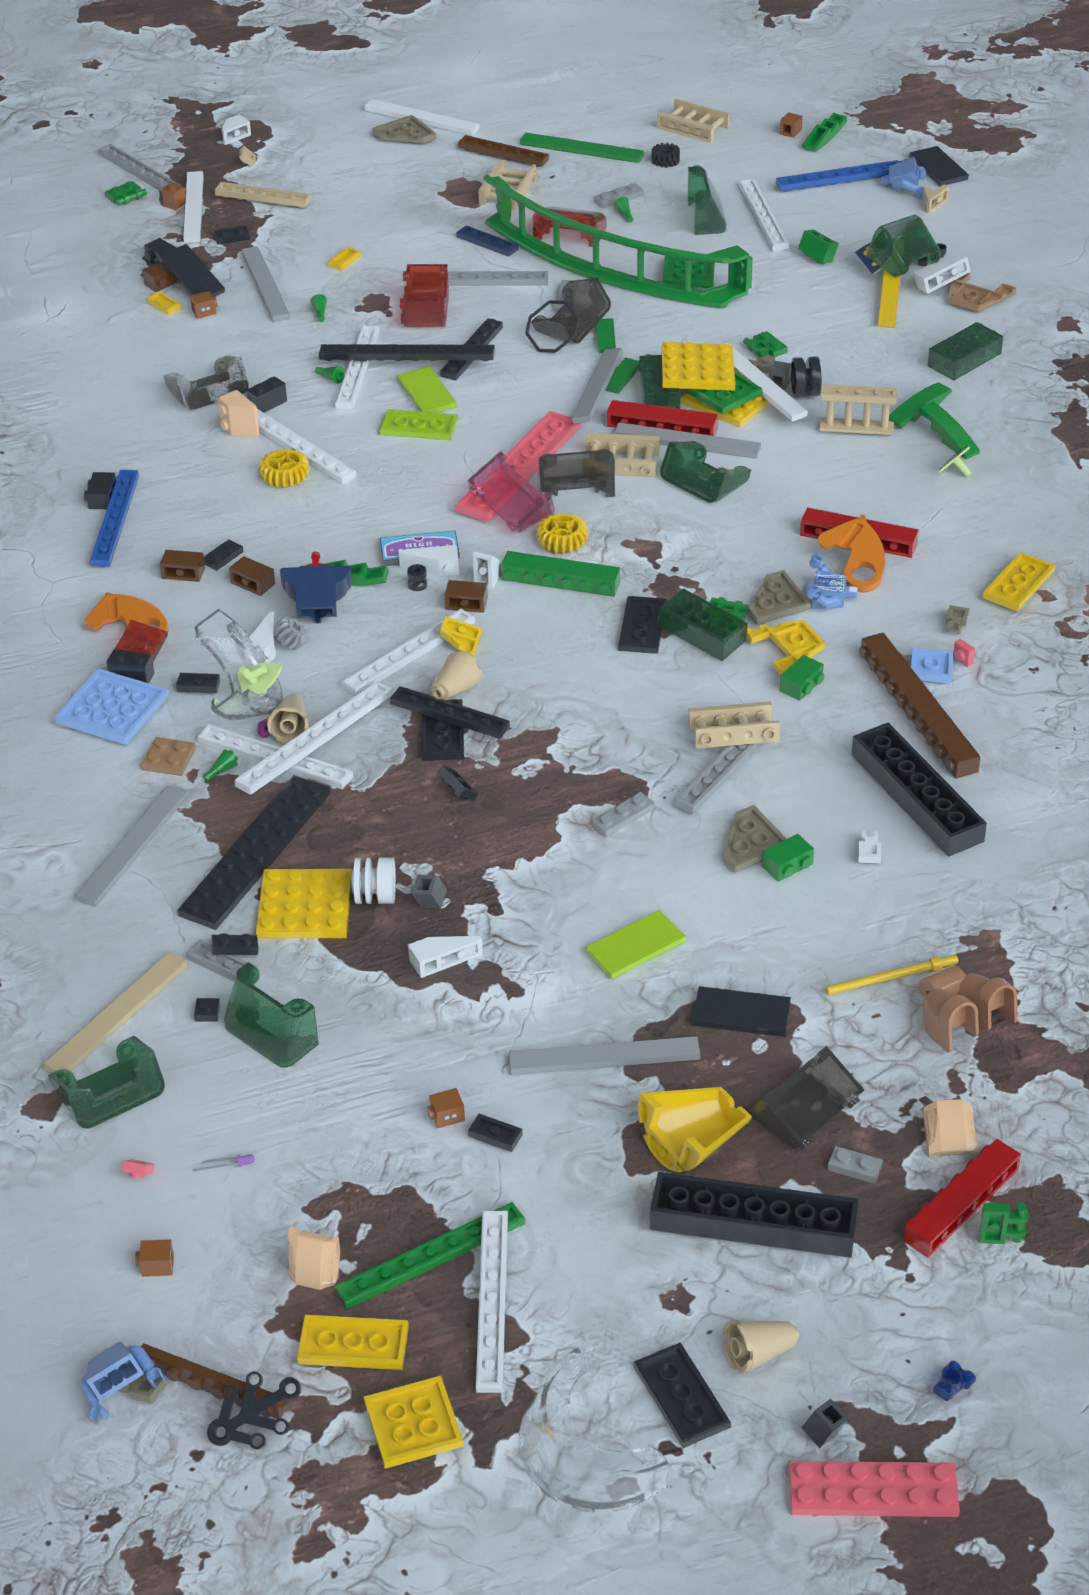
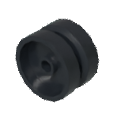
(806, 376)

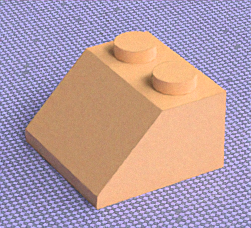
(238, 415)

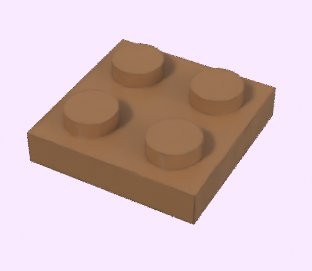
(168, 756)

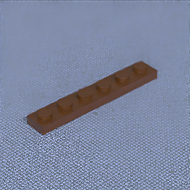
(503, 150)
(206, 1379)

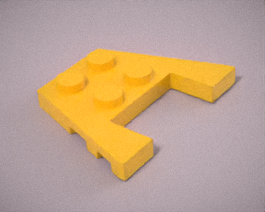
(792, 637)

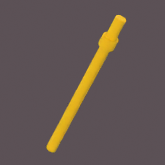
(933, 964)

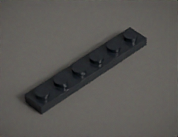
(482, 336)
(450, 712)

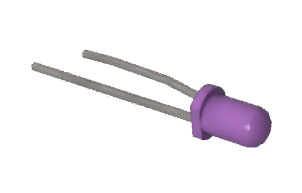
(242, 1160)

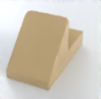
(934, 199)

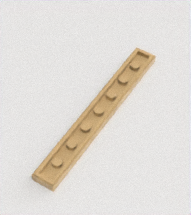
(116, 1013)

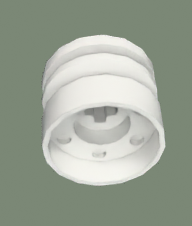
(374, 880)

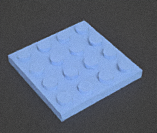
(111, 706)

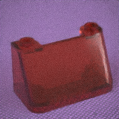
(593, 219)

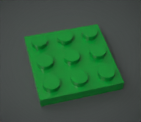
(701, 276)
(726, 400)

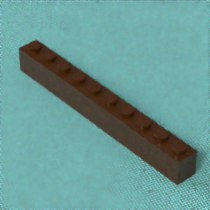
(920, 705)

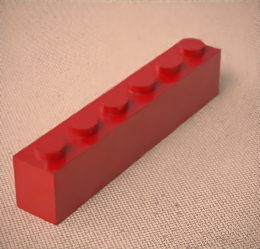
(662, 417)
(894, 538)
(961, 1197)

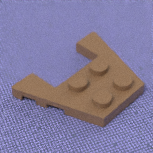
(976, 297)

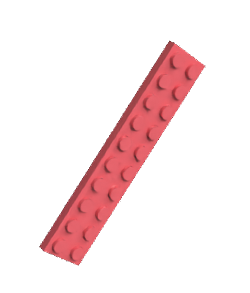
(542, 439)

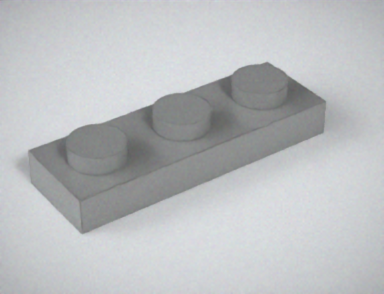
(607, 199)
(623, 814)

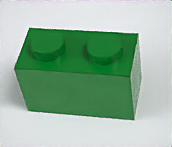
(818, 246)
(801, 677)
(787, 857)

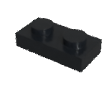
(231, 235)
(223, 554)
(198, 682)
(458, 783)
(234, 944)
(495, 1132)

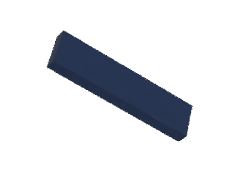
(487, 240)

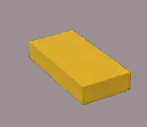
(344, 258)
(163, 303)

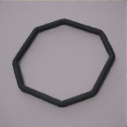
(564, 343)

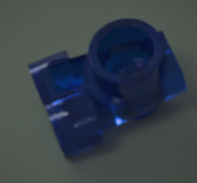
(953, 1380)

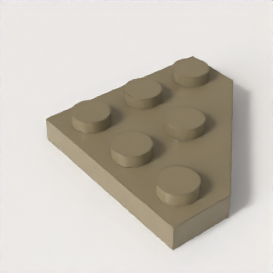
(405, 130)
(777, 599)
(748, 839)

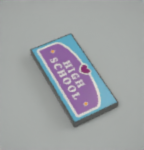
(392, 544)

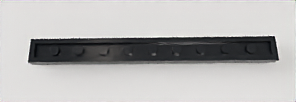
(406, 352)

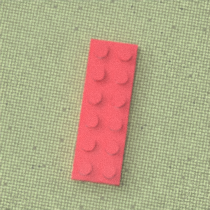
(873, 1489)

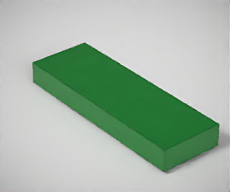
(605, 334)
(622, 375)

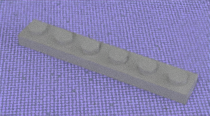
(714, 776)

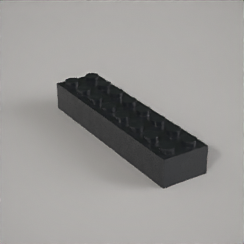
(919, 789)
(754, 1214)

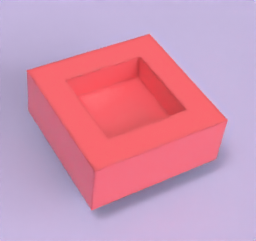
(963, 652)
(137, 1168)

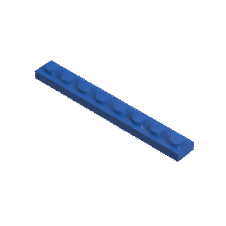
(834, 176)
(114, 518)

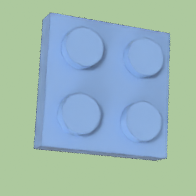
(932, 664)

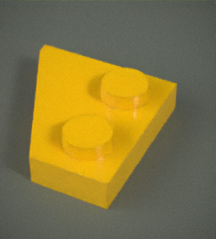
(461, 634)

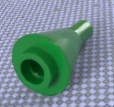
(623, 207)
(319, 304)
(335, 374)
(224, 762)

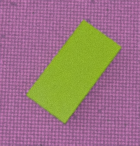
(426, 390)
(419, 424)
(635, 944)

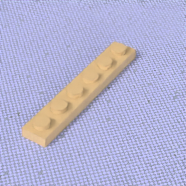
(263, 194)

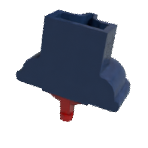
(316, 587)

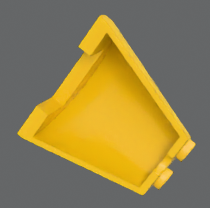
(688, 1124)

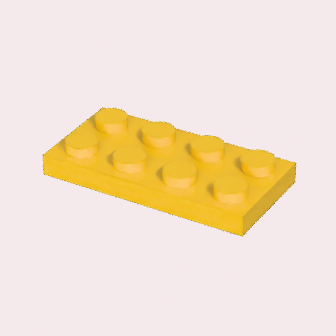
(1018, 581)
(353, 1342)

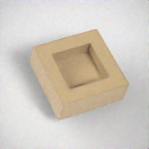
(247, 156)

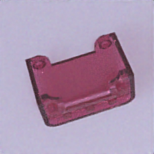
(510, 494)

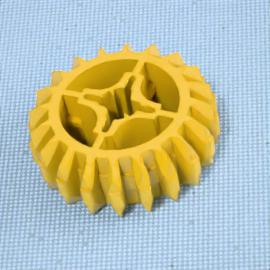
(284, 468)
(562, 533)

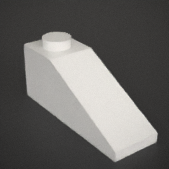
(941, 273)
(437, 560)
(265, 636)
(442, 952)

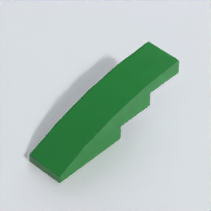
(824, 132)
(910, 408)
(951, 431)
(363, 575)

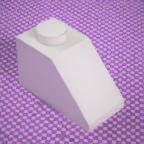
(235, 129)
(486, 569)

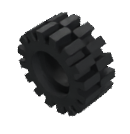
(665, 155)

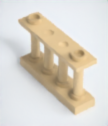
(690, 128)
(487, 191)
(858, 394)
(631, 446)
(733, 725)

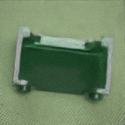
(708, 204)
(902, 242)
(686, 469)
(267, 1026)
(112, 1089)

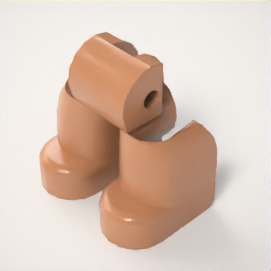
(965, 1001)

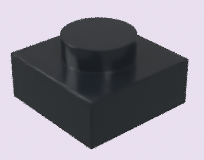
(207, 1009)

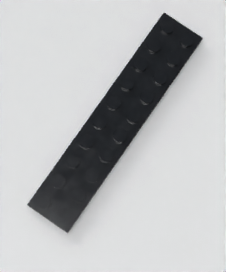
(253, 852)

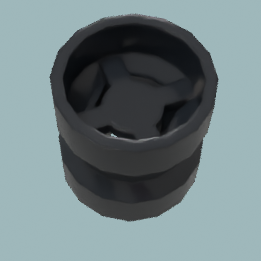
(417, 577)

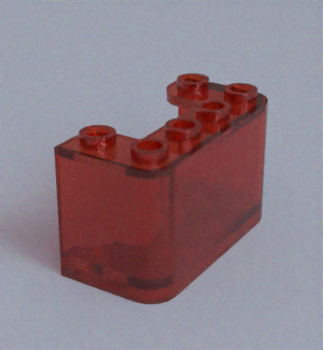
(425, 295)

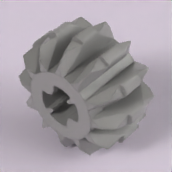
(290, 632)

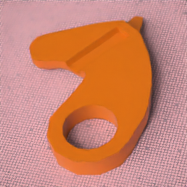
(864, 547)
(126, 608)

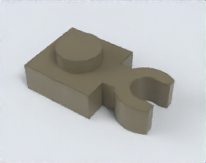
(764, 363)
(956, 618)
(142, 1390)

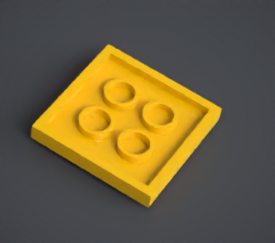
(413, 1422)

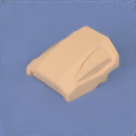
(949, 1128)
(313, 1259)

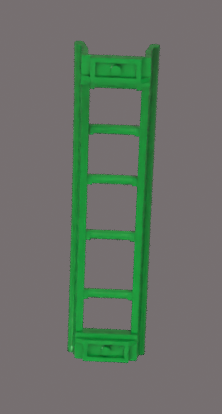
(738, 269)

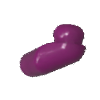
(262, 729)

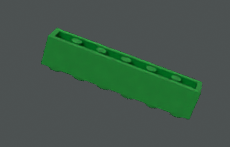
(560, 573)

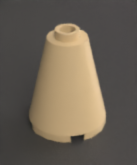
(456, 676)
(288, 719)
(757, 1342)

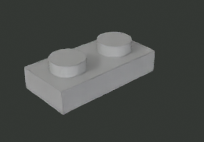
(855, 1164)

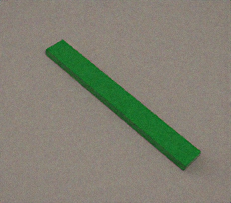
(582, 147)
(419, 1260)

